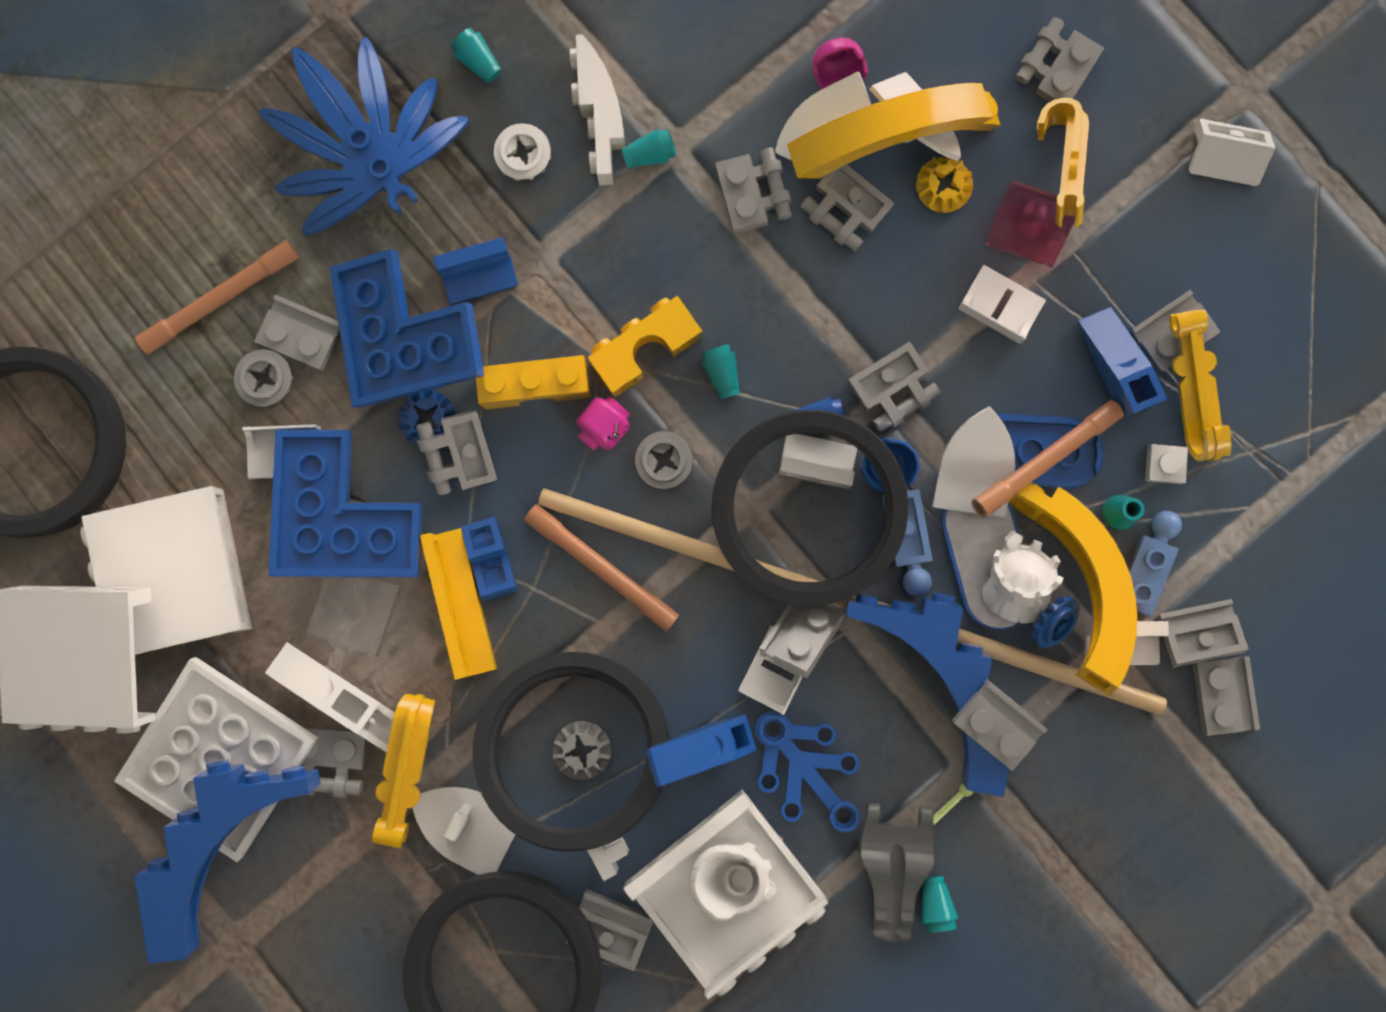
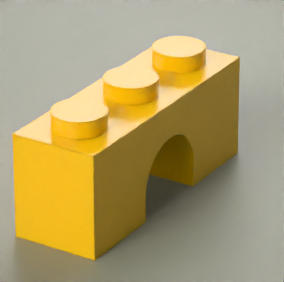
(667, 324)
(530, 380)

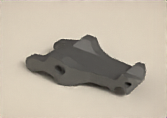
(897, 865)

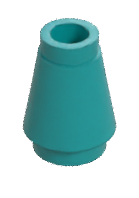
(475, 54)
(650, 149)
(722, 370)
(1115, 511)
(937, 906)

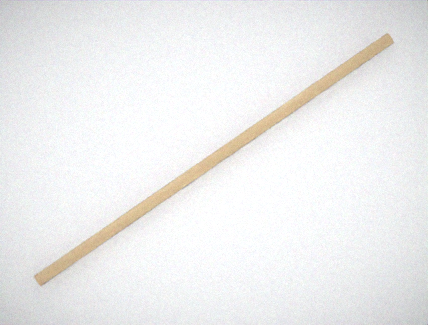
(714, 555)

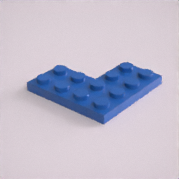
(386, 349)
(317, 527)

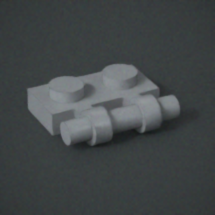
(1069, 69)
(742, 193)
(855, 198)
(889, 376)
(467, 447)
(341, 751)

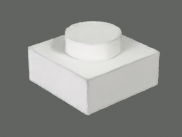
(1166, 464)

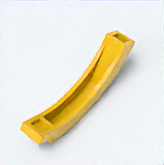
(890, 123)
(1106, 577)

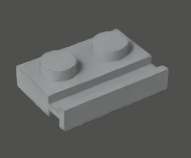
(298, 333)
(1156, 337)
(1203, 633)
(801, 637)
(1226, 695)
(999, 725)
(617, 927)

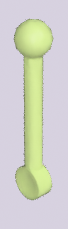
(951, 803)

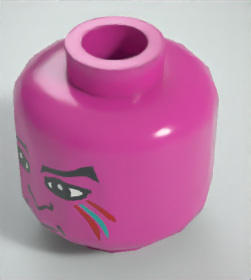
(603, 423)

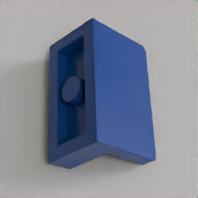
(476, 271)

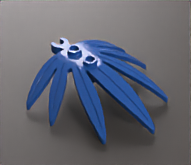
(367, 151)

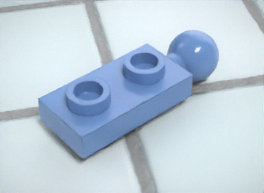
(914, 548)
(1153, 561)

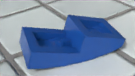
(489, 558)

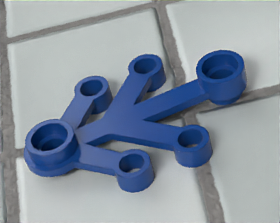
(803, 765)

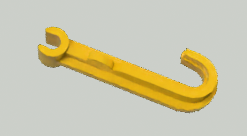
(1070, 114)
(1198, 389)
(403, 768)

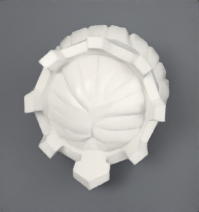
(1021, 580)
(730, 881)

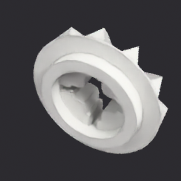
(507, 145)

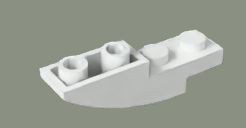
(600, 105)
(332, 695)

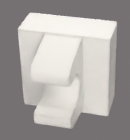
(606, 857)

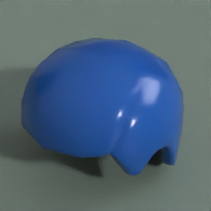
(904, 455)

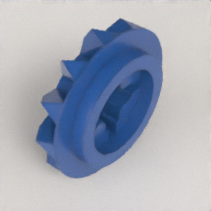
(425, 401)
(1056, 622)

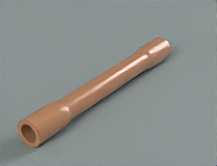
(168, 328)
(1002, 491)
(555, 531)

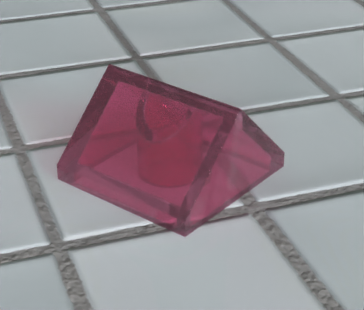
(1027, 224)

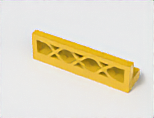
(458, 604)

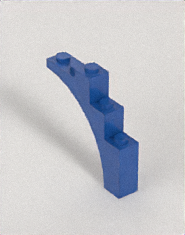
(963, 670)
(173, 884)

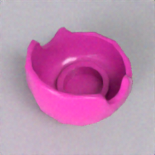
(837, 60)

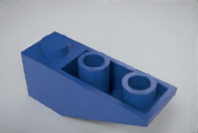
(1121, 363)
(700, 749)

